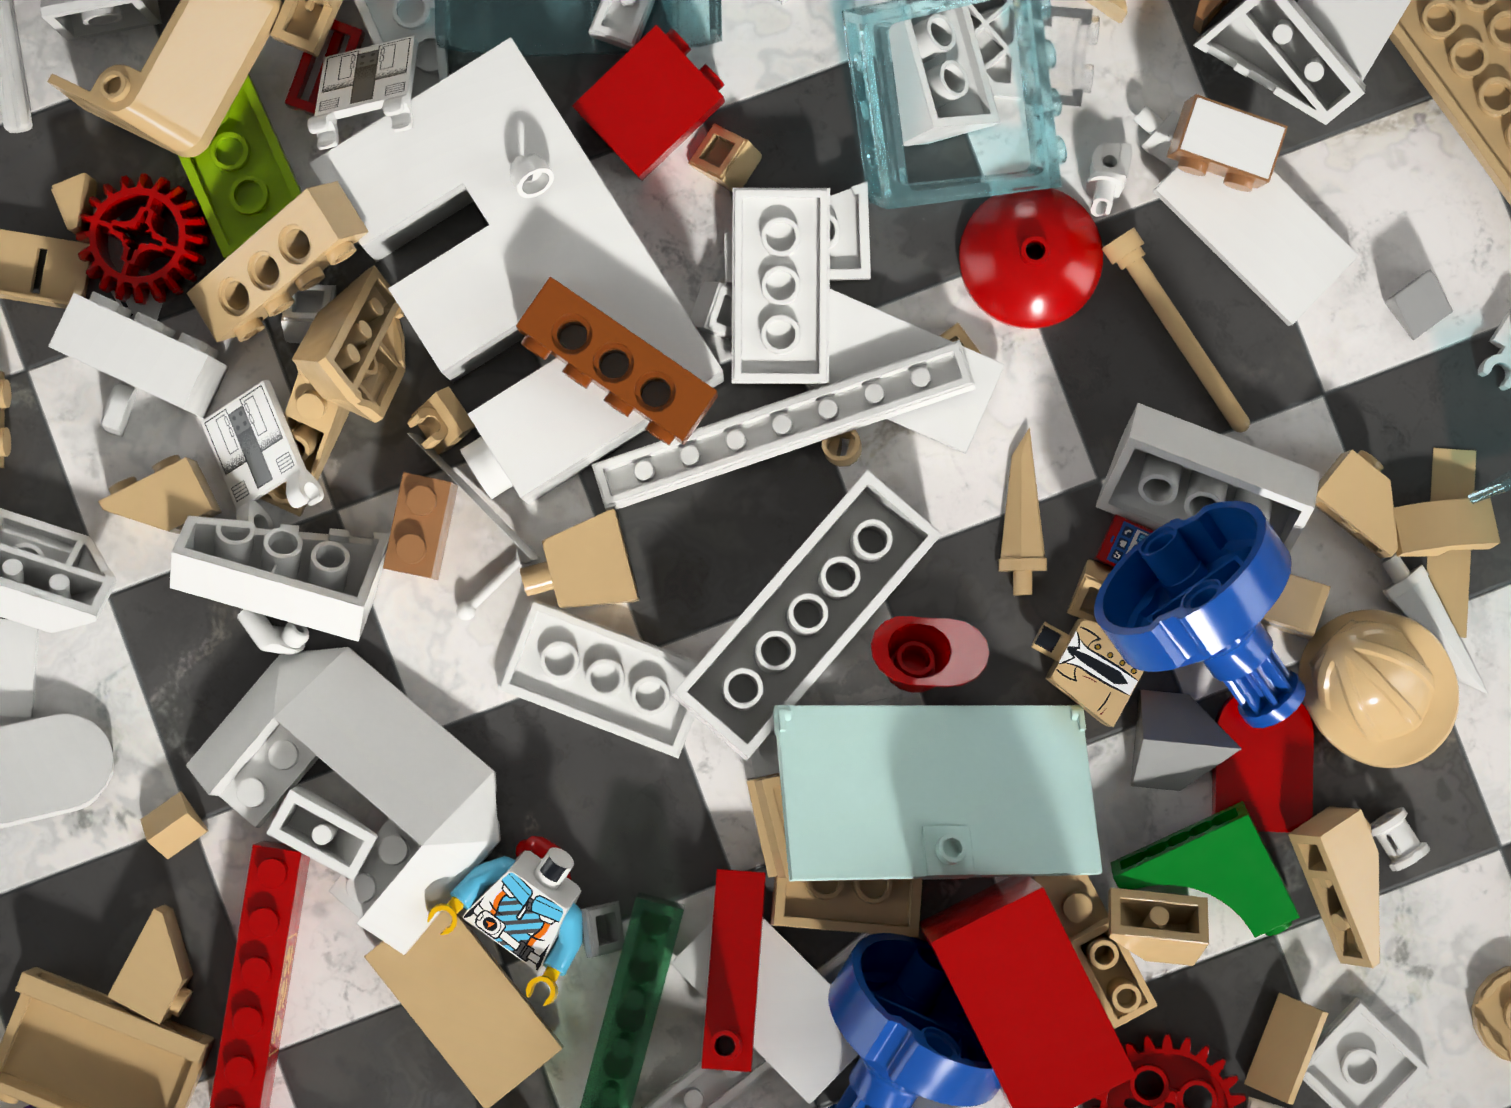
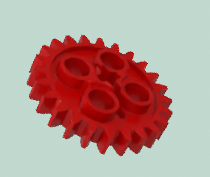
(1179, 1071)

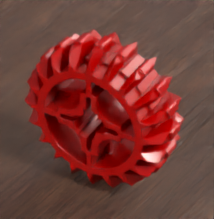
(146, 221)

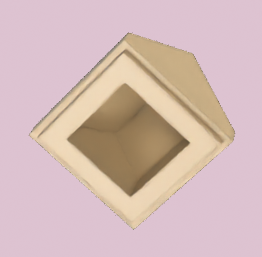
(173, 826)

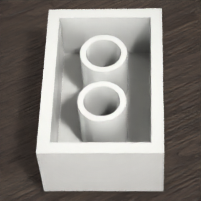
(140, 352)

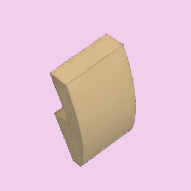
(1445, 526)

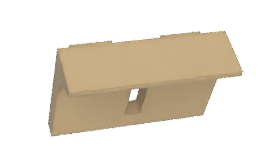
(61, 274)

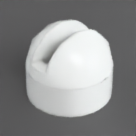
(531, 175)

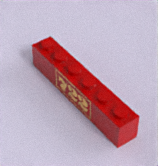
(260, 977)

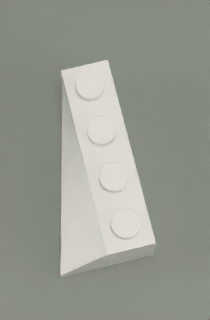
(281, 572)

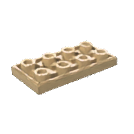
(467, 1008)

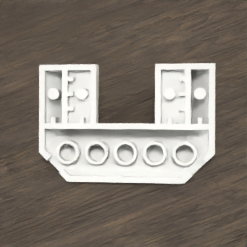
(386, 749)

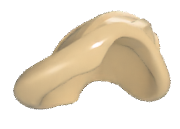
(1380, 687)

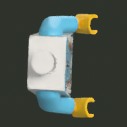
(525, 909)

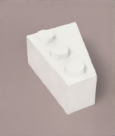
(1286, 54)

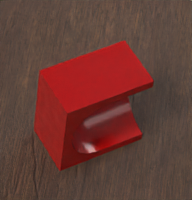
(1027, 996)

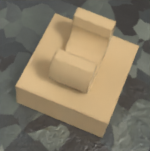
(442, 421)

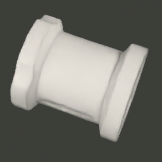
(1398, 839)

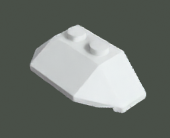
(50, 575)

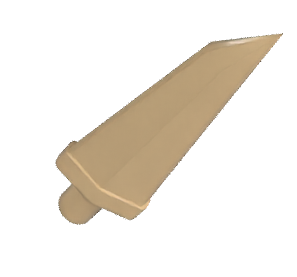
(1022, 531)

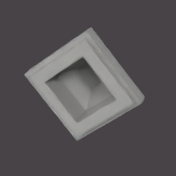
(602, 929)

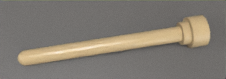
(1128, 254)

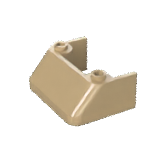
(187, 76)

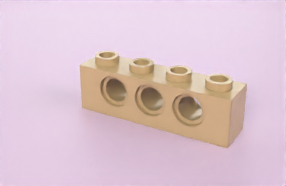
(278, 262)

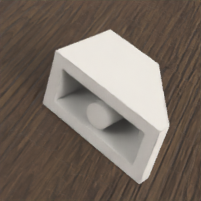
(322, 832)

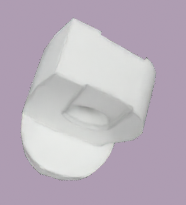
(1104, 182)

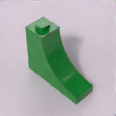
(1221, 859)

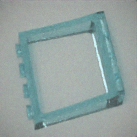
(879, 116)

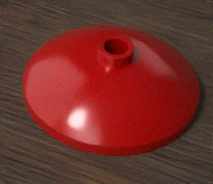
(1022, 289)

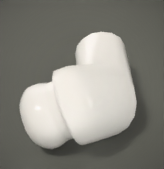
(271, 638)

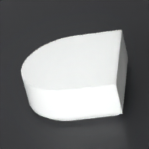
(118, 409)

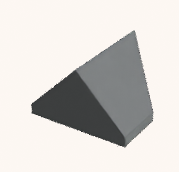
(1175, 741)

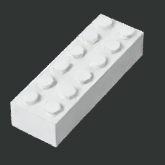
(806, 614)

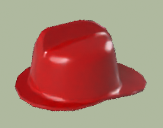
(929, 652)

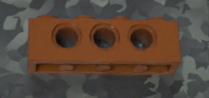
(560, 307)

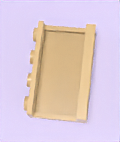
(90, 1052)

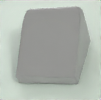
(1420, 304)

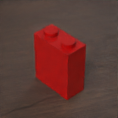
(651, 101)

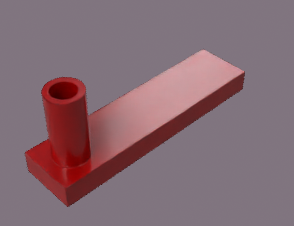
(734, 970)

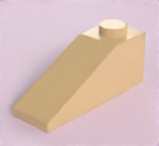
(1344, 880)

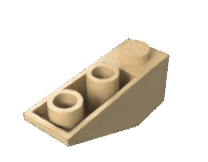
(315, 429)

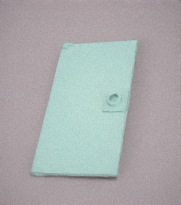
(935, 791)

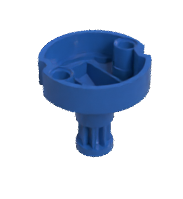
(1200, 597)
(906, 1029)

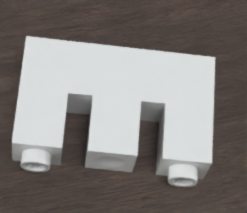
(479, 290)

